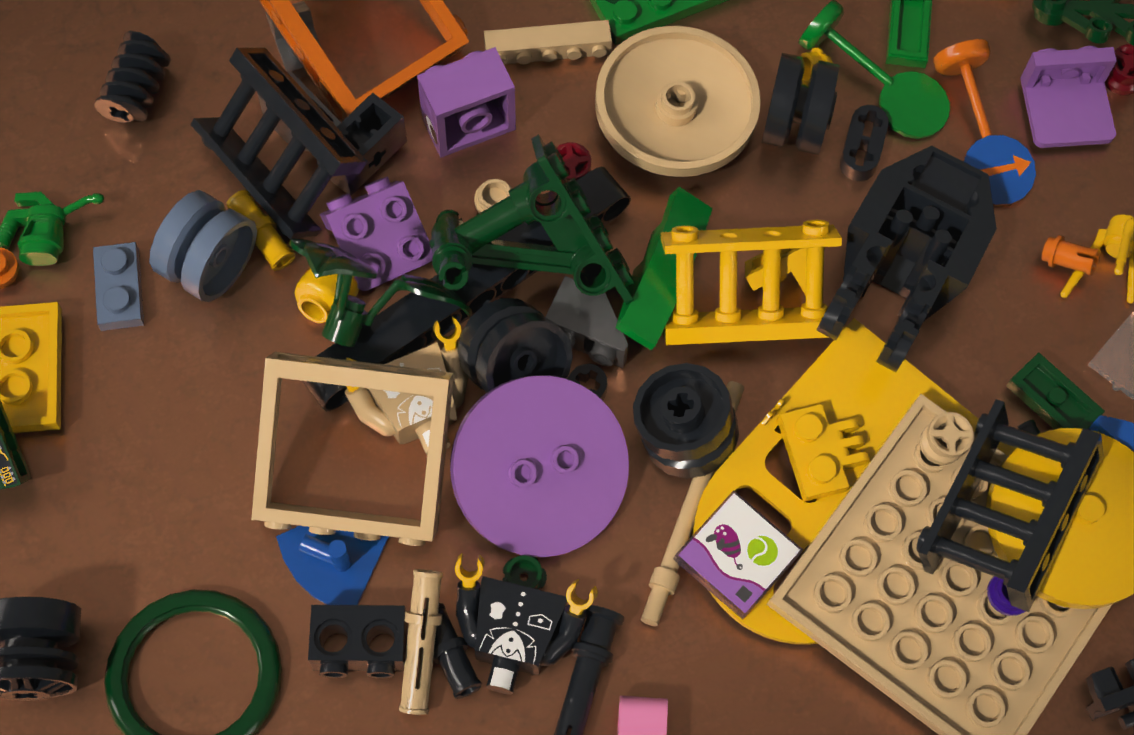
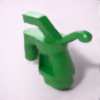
(43, 223)

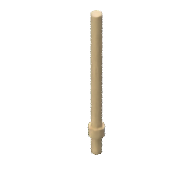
(665, 578)

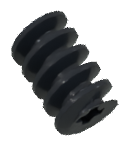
(132, 79)

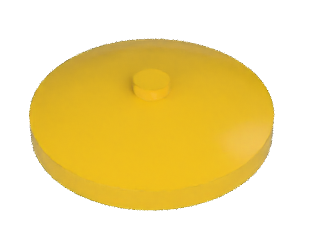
(1098, 549)

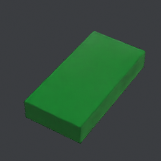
(909, 33)

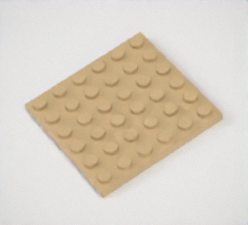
(919, 634)

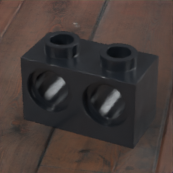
(360, 625)

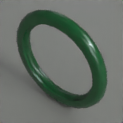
(183, 602)

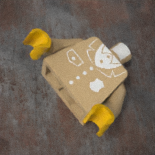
(407, 414)

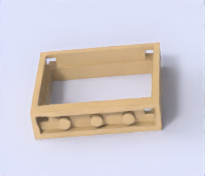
(362, 375)

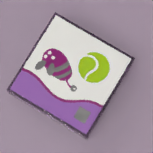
(738, 554)

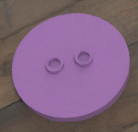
(539, 466)

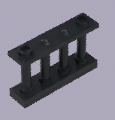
(309, 129)
(1039, 537)

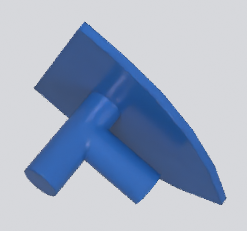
(331, 566)

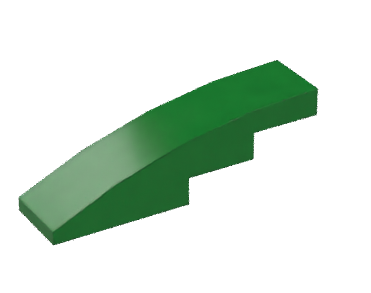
(656, 275)

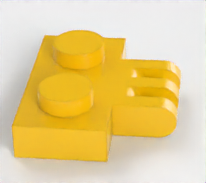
(820, 451)

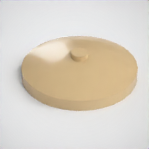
(677, 101)

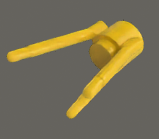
(1120, 245)

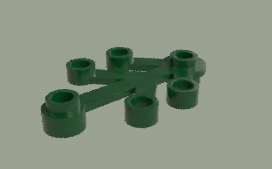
(1106, 16)

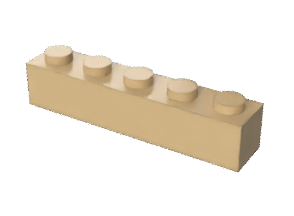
(551, 42)

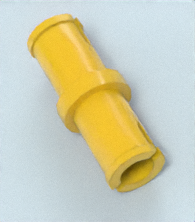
(268, 238)

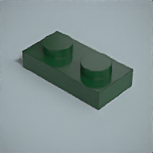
(1053, 395)

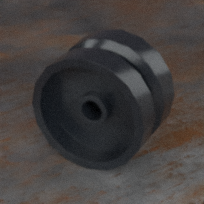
(801, 104)
(512, 342)
(686, 420)

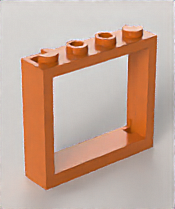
(326, 76)

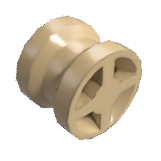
(954, 431)

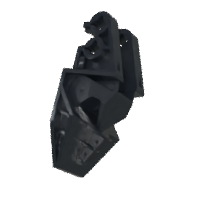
(918, 237)

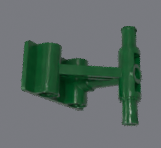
(579, 239)

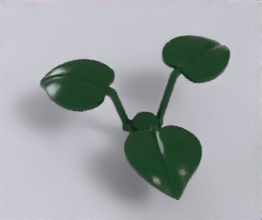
(347, 311)

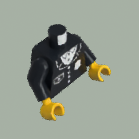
(516, 624)

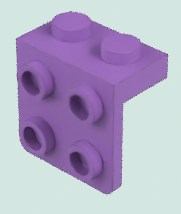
(1069, 96)
(380, 230)

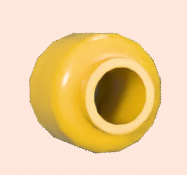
(316, 295)

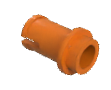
(1070, 255)

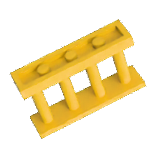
(728, 321)

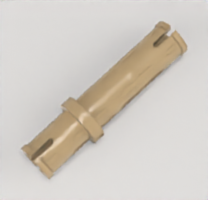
(416, 696)

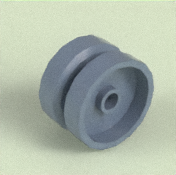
(203, 245)

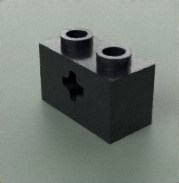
(376, 133)

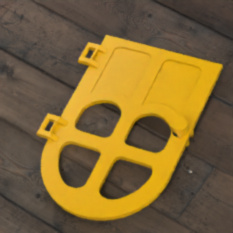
(848, 387)

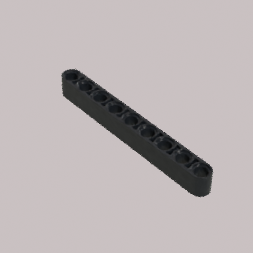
(410, 321)

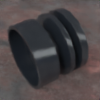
(31, 647)

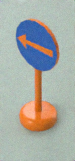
(1001, 157)

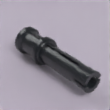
(591, 655)

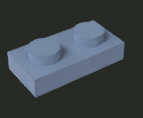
(118, 286)

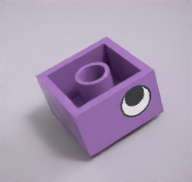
(467, 101)

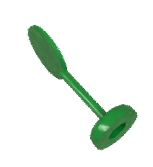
(912, 100)

